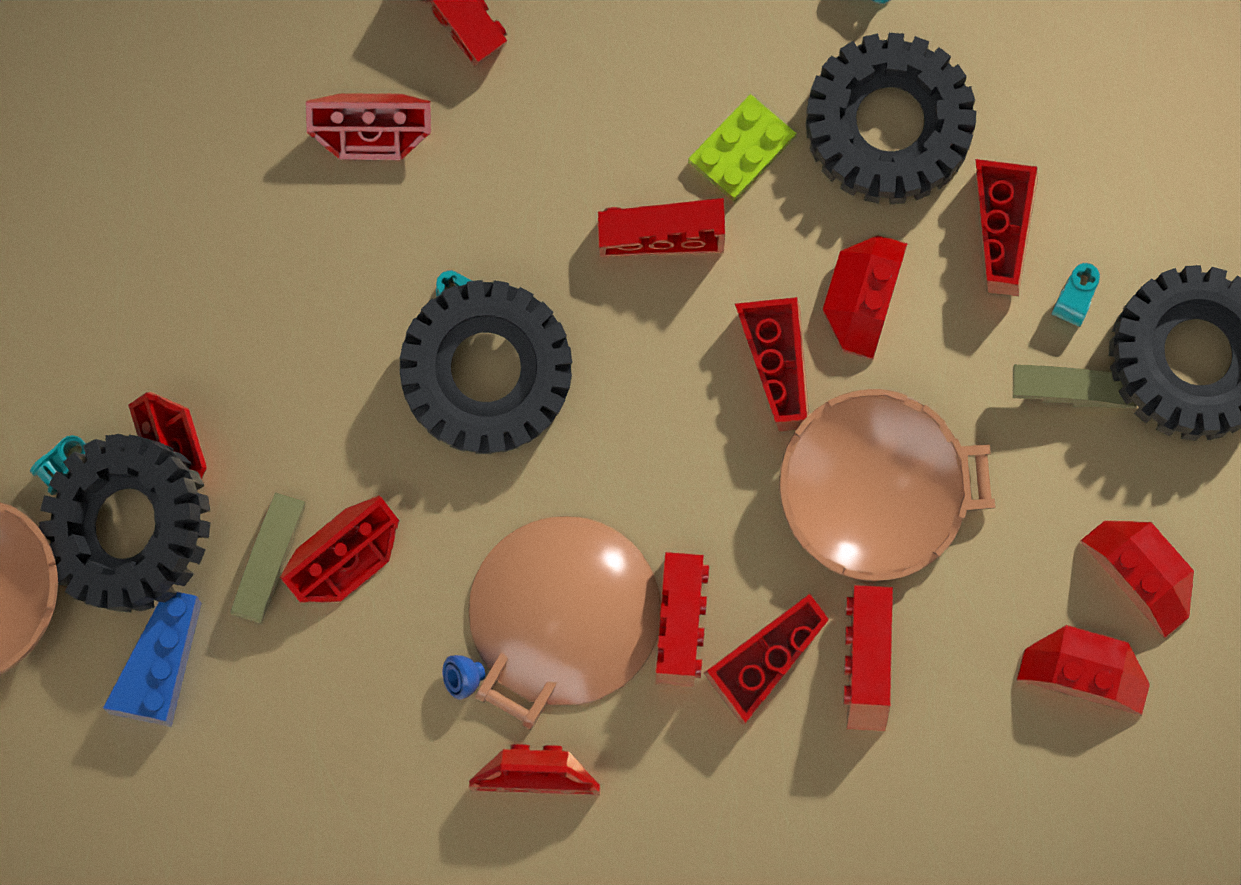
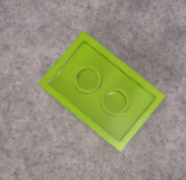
(742, 147)

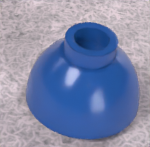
(462, 676)

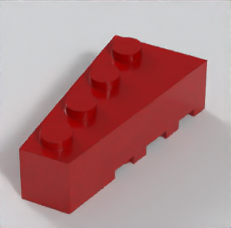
(471, 27)
(1006, 214)
(663, 229)
(778, 352)
(680, 619)
(869, 659)
(760, 662)

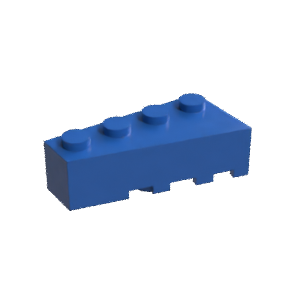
(156, 668)

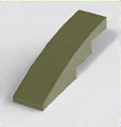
(1068, 385)
(268, 558)

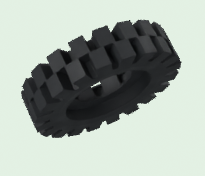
(899, 65)
(485, 309)
(1142, 361)
(92, 478)

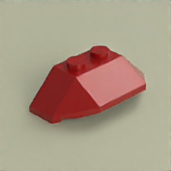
(368, 124)
(862, 293)
(170, 425)
(342, 553)
(1145, 570)
(1087, 668)
(534, 772)

